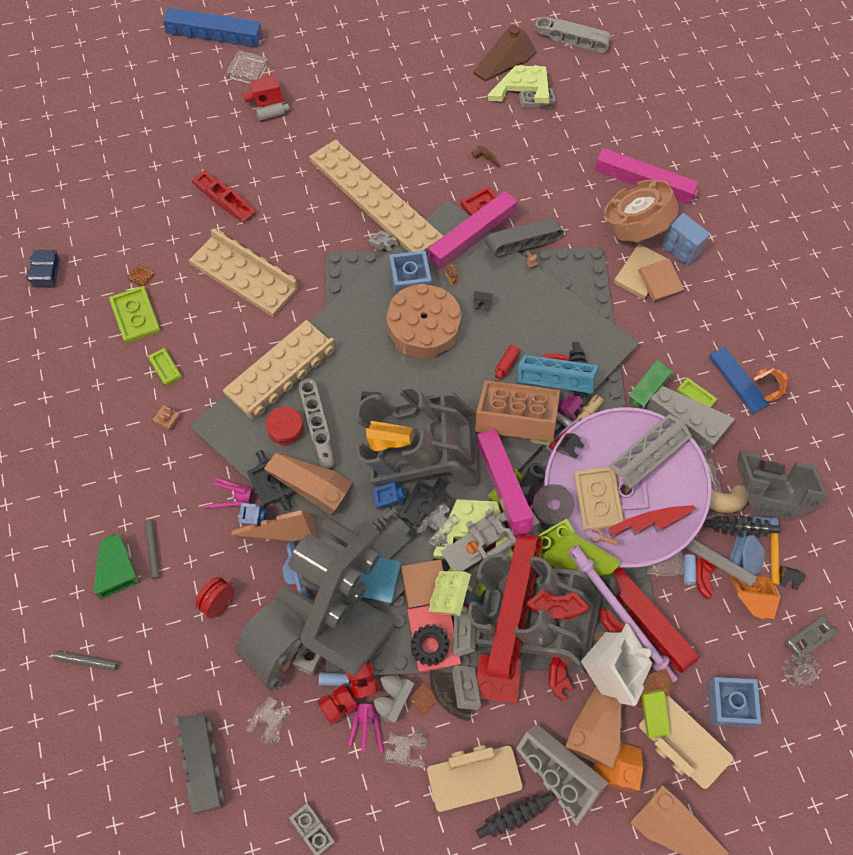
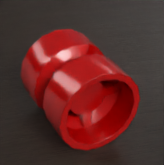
(366, 687)
(337, 704)

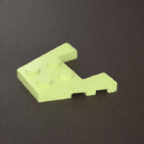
(523, 79)
(470, 511)

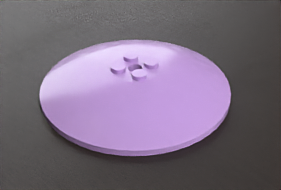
(677, 481)

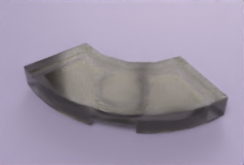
(444, 692)

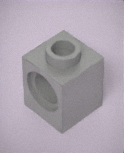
(303, 665)

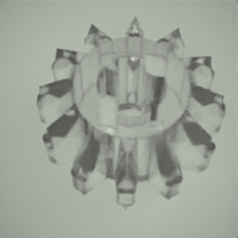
(807, 676)

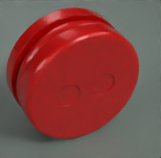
(284, 426)
(214, 597)

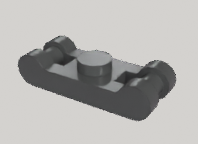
(811, 636)

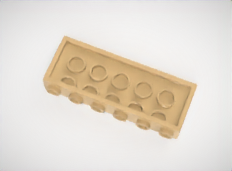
(244, 273)
(279, 369)

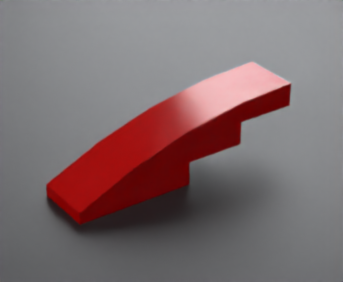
(223, 197)
(659, 519)

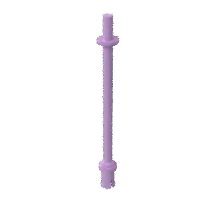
(586, 565)

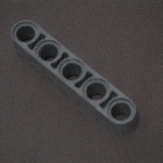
(524, 237)

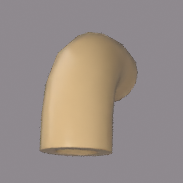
(729, 503)

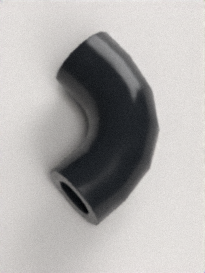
(532, 480)

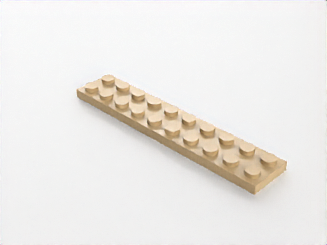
(375, 198)

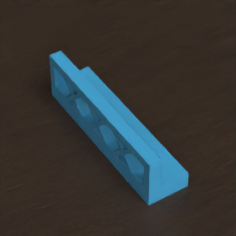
(556, 375)

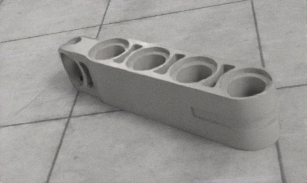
(574, 34)
(325, 450)

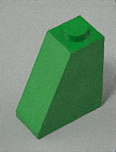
(656, 377)
(113, 568)

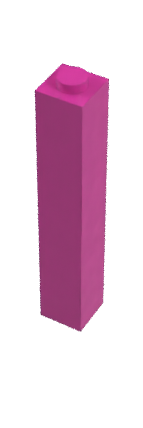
(634, 171)
(472, 230)
(505, 483)

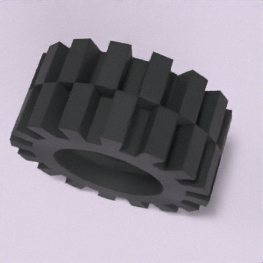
(430, 632)

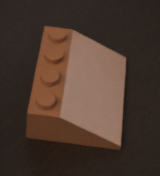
(518, 410)

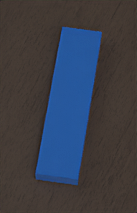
(739, 380)

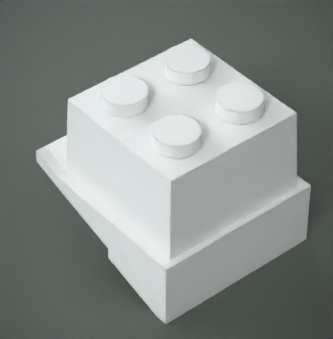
(619, 665)

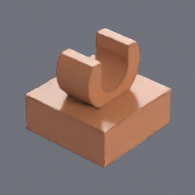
(166, 418)

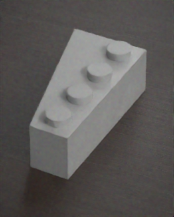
(703, 422)
(562, 772)

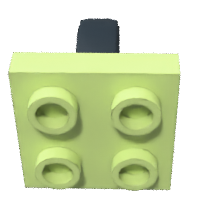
(452, 594)

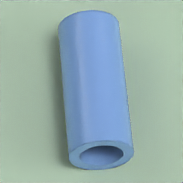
(689, 569)
(333, 679)

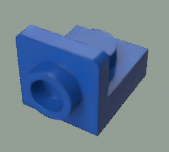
(389, 495)

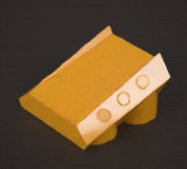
(386, 435)

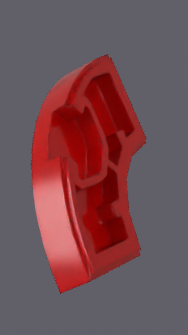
(558, 607)

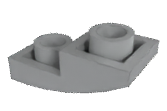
(527, 99)
(311, 829)

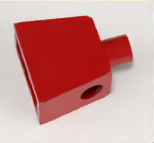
(264, 91)

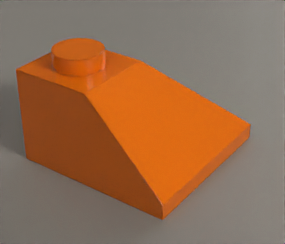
(760, 598)
(627, 770)

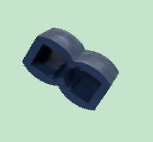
(43, 268)

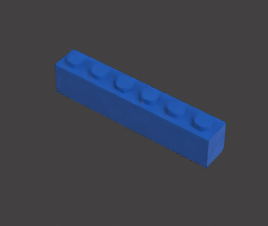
(212, 27)

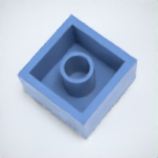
(685, 239)
(409, 270)
(733, 702)

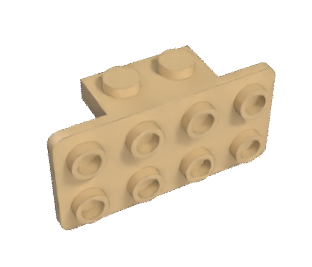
(691, 747)
(474, 777)

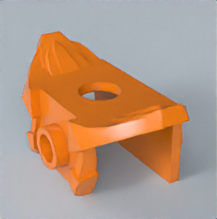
(780, 376)

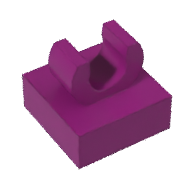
(570, 405)

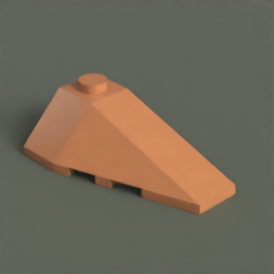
(315, 483)
(287, 528)
(597, 731)
(672, 825)

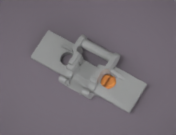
(483, 533)

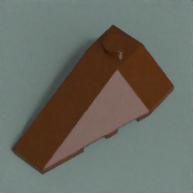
(509, 50)

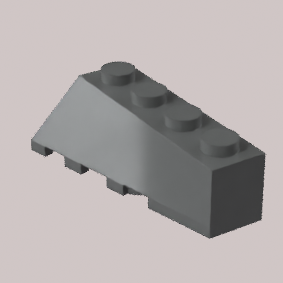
(200, 763)

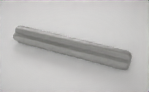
(722, 562)

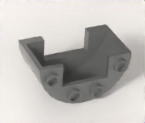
(779, 494)
(270, 642)

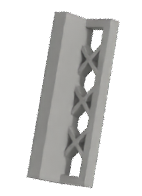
(653, 452)

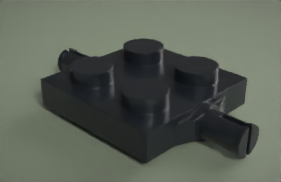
(267, 486)
(422, 502)

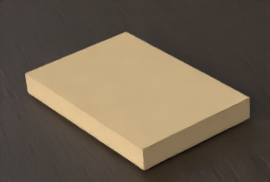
(629, 276)
(598, 498)

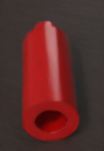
(507, 361)

